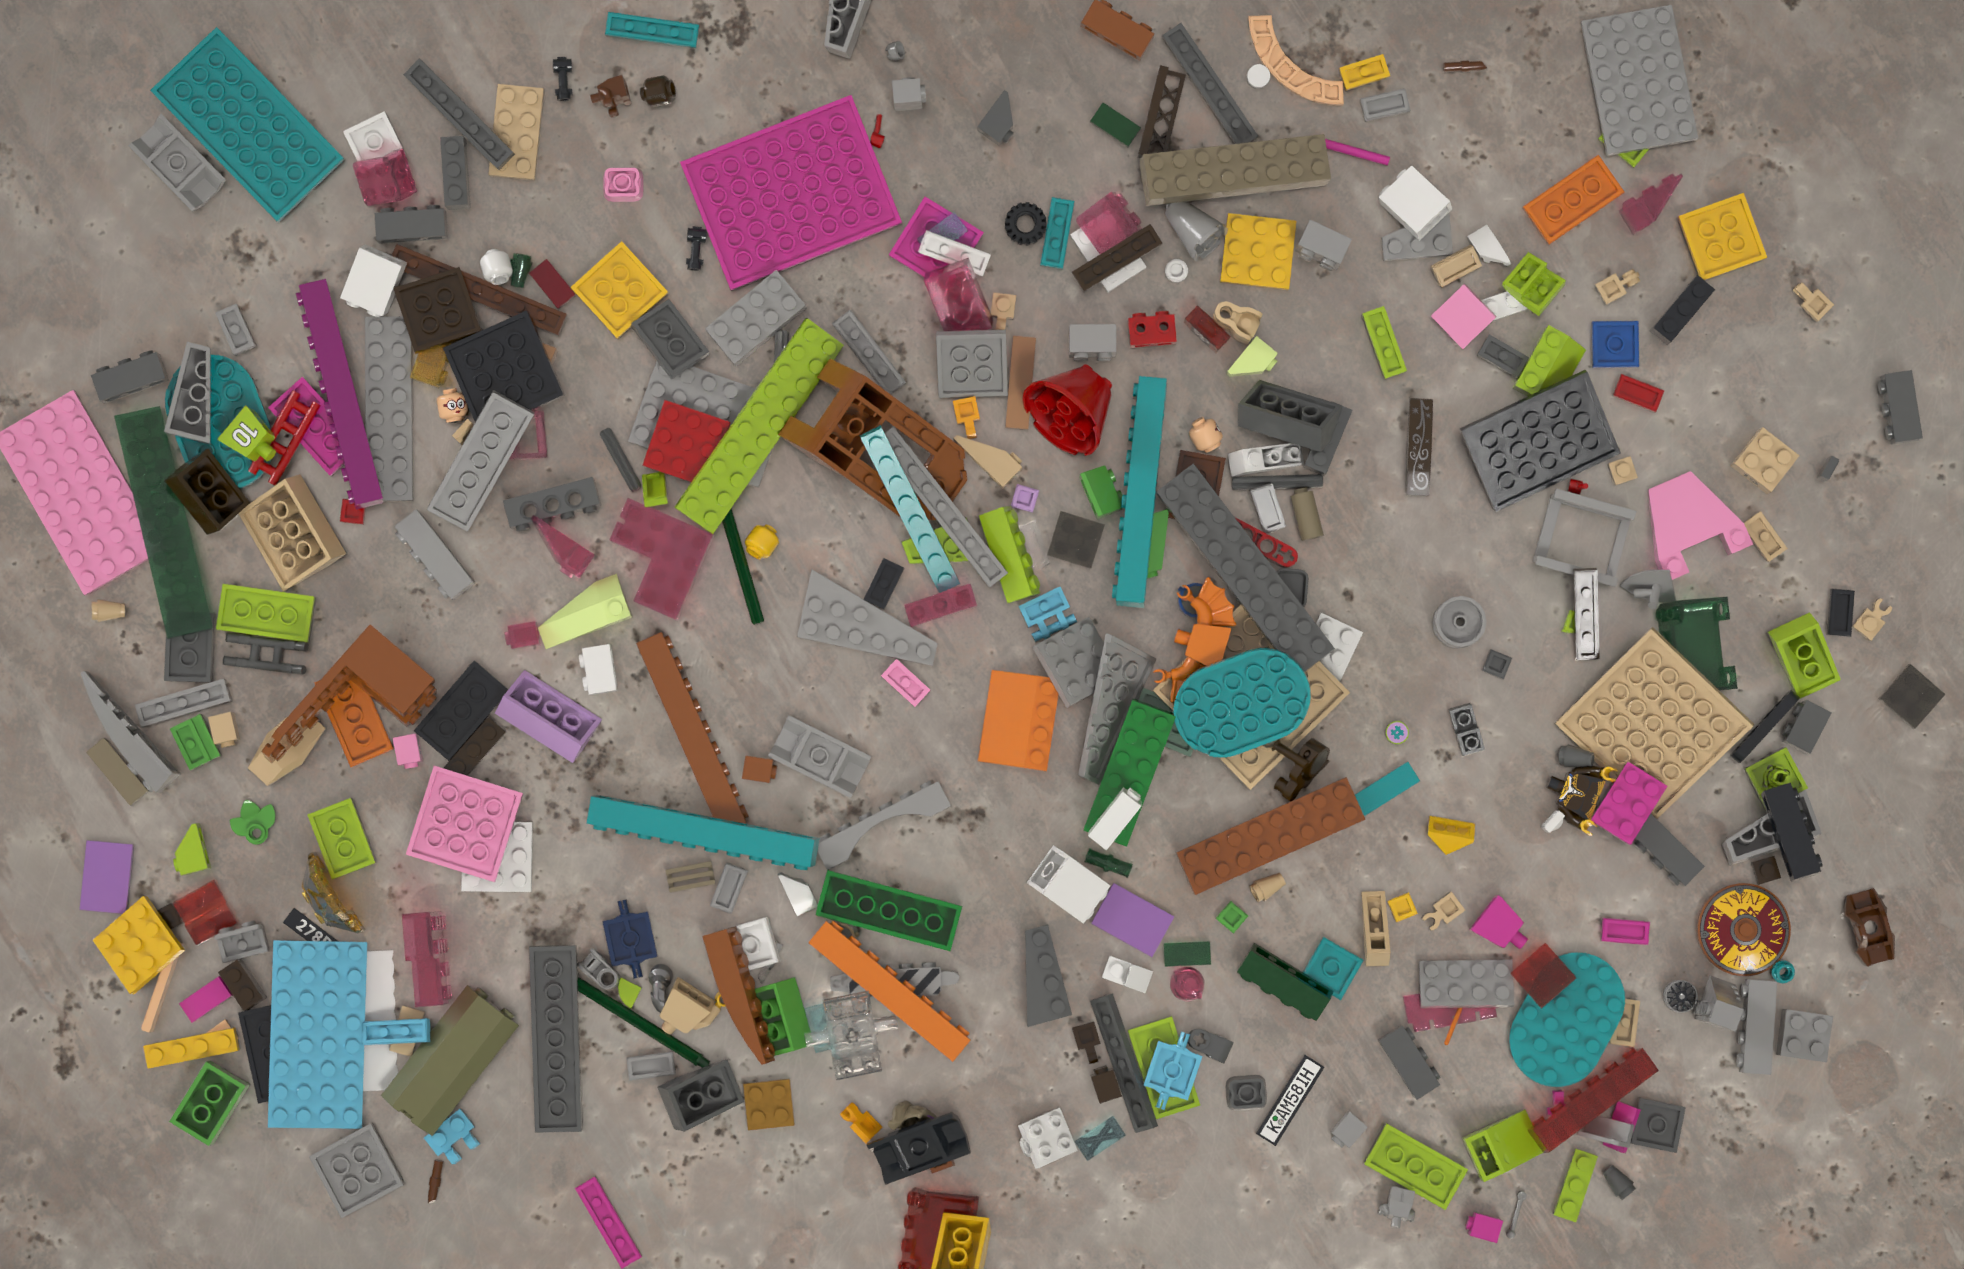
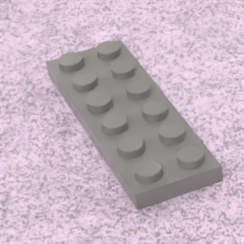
(480, 460)

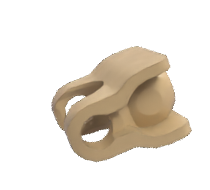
(1242, 321)

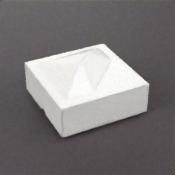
(1553, 822)

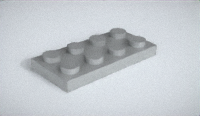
(1466, 984)

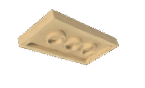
(518, 126)

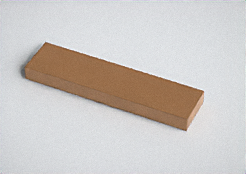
(1020, 378)

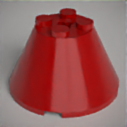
(1070, 408)

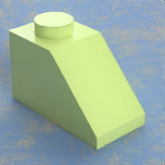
(1254, 359)

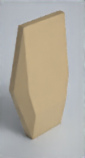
(294, 757)

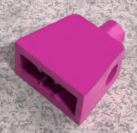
(1499, 924)

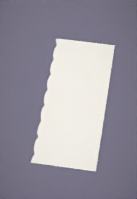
(379, 1062)

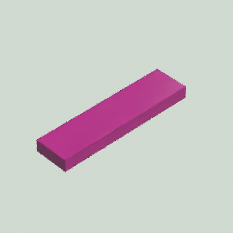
(608, 1222)

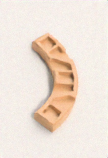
(1286, 71)

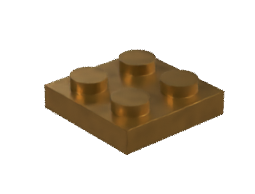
(768, 1104)

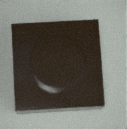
(1766, 870)

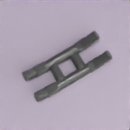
(254, 662)

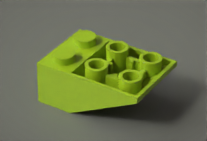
(1502, 1146)

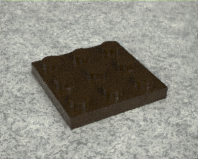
(437, 310)

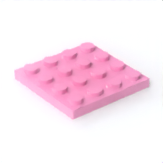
(464, 823)

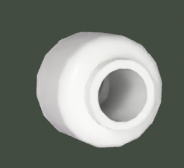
(496, 266)

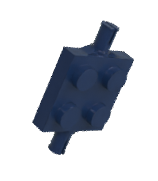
(630, 939)

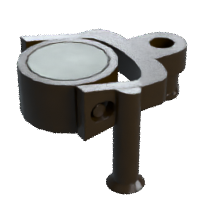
(1309, 760)

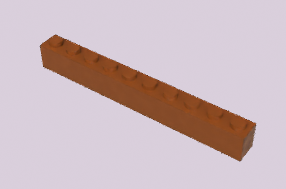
(690, 728)

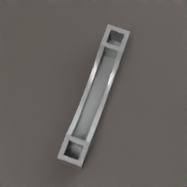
(925, 802)

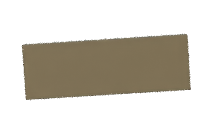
(117, 771)

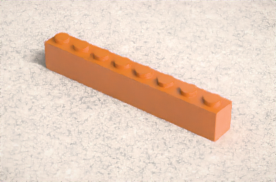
(890, 991)

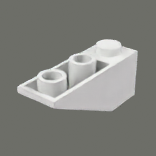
(1265, 459)

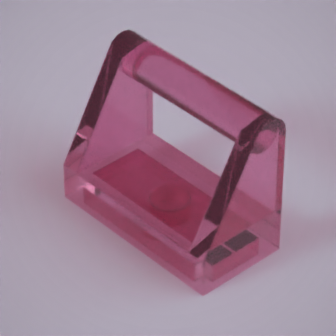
(541, 441)

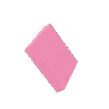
(1463, 316)

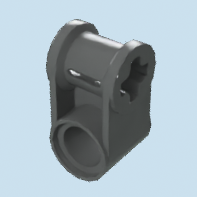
(1213, 1045)

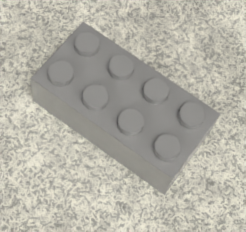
(756, 318)

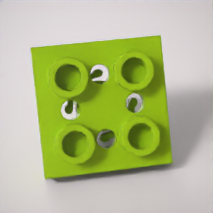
(1780, 761)

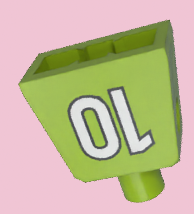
(249, 436)

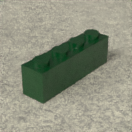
(1284, 982)

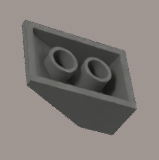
(700, 1095)

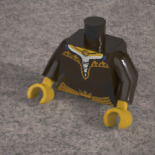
(1580, 794)

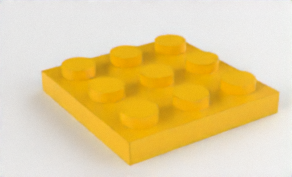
(1722, 237)
(1258, 251)
(619, 289)
(138, 945)

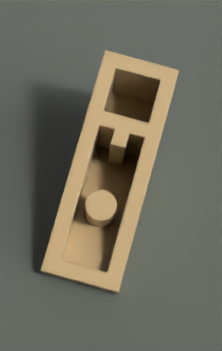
(993, 461)
(1375, 929)

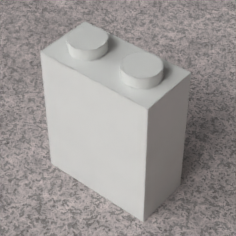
(1415, 202)
(373, 280)
(1115, 817)

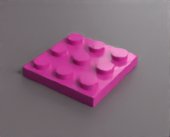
(926, 217)

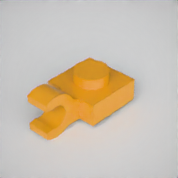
(967, 412)
(863, 1124)

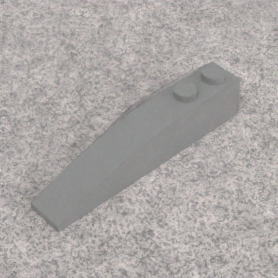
(130, 740)

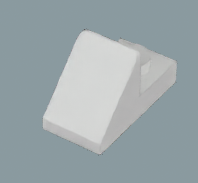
(1127, 974)

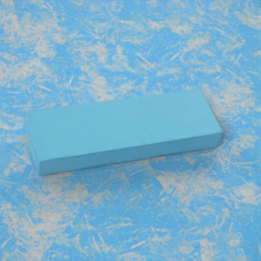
(396, 1031)

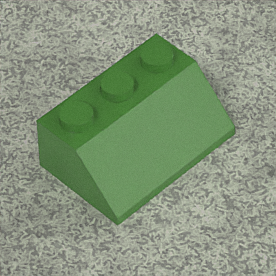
(784, 1015)

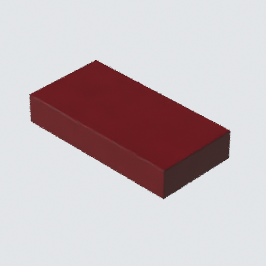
(552, 284)

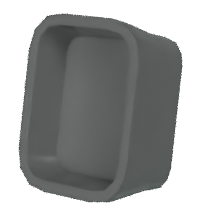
(1296, 581)
(1246, 1092)

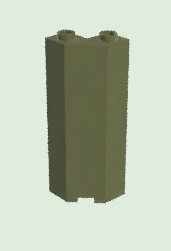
(452, 1060)

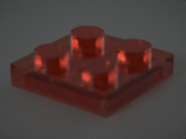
(1543, 975)

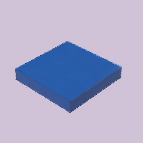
(1615, 344)

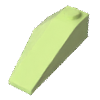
(590, 611)

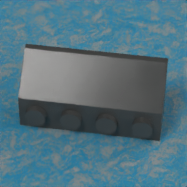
(1289, 415)

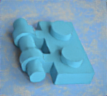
(1046, 606)

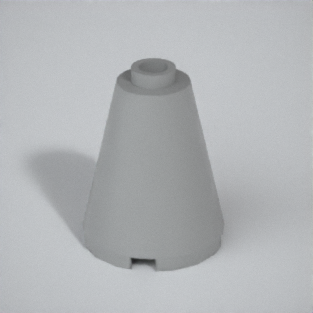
(1195, 228)

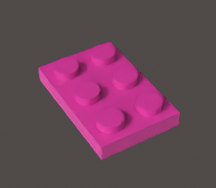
(1629, 803)

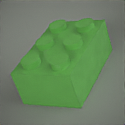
(209, 1103)

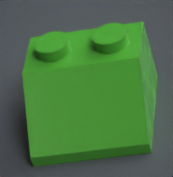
(1101, 491)

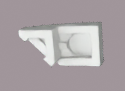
(1488, 246)
(798, 894)

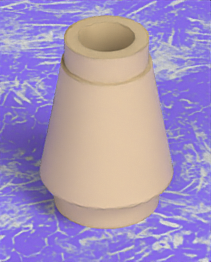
(107, 610)
(1266, 887)

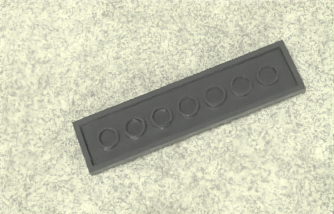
(555, 1038)

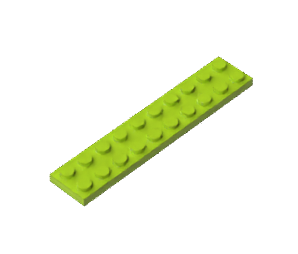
(758, 426)

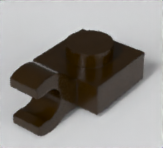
(1086, 1038)

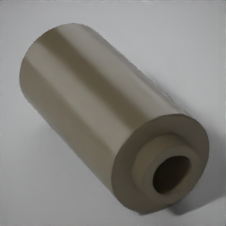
(1306, 514)

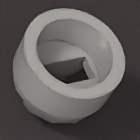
(895, 51)

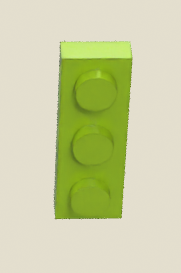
(1384, 342)
(1575, 1185)

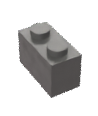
(1806, 726)

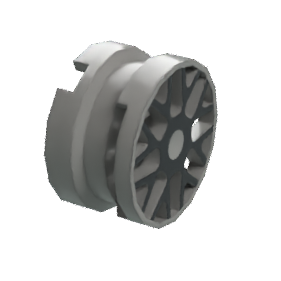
(1680, 996)

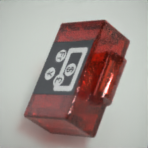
(1206, 329)

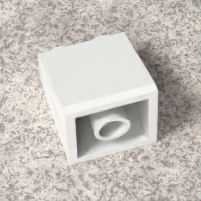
(1068, 884)

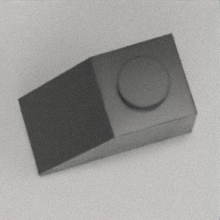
(998, 121)

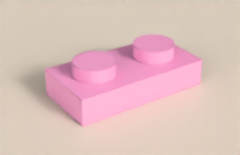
(905, 683)

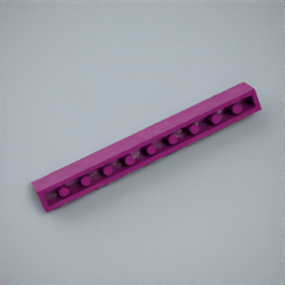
(340, 394)

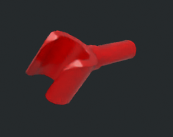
(876, 138)
(1576, 486)

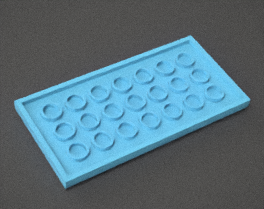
(317, 1034)

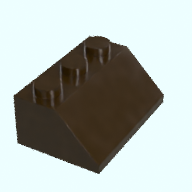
(207, 492)

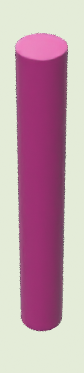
(1357, 152)

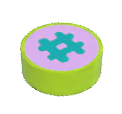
(1396, 732)

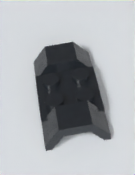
(920, 1147)

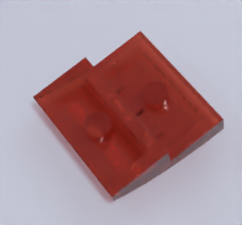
(205, 912)

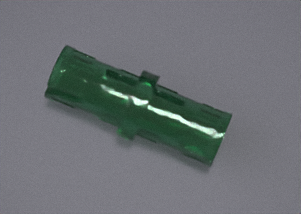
(1108, 863)

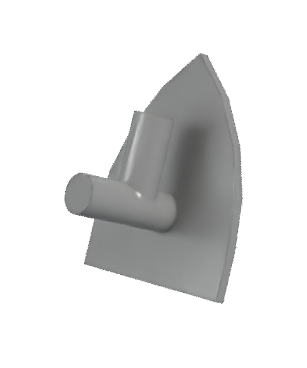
(1651, 585)

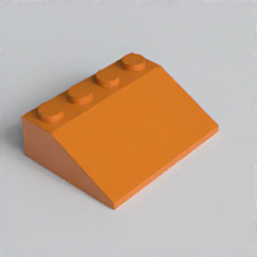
(1018, 721)

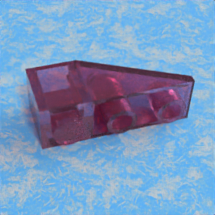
(1646, 209)
(941, 605)

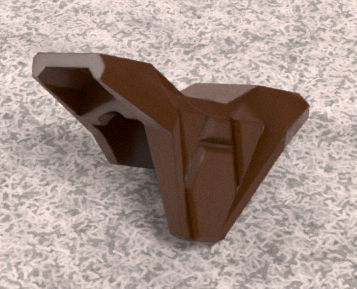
(1863, 908)

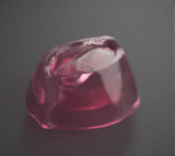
(1187, 984)

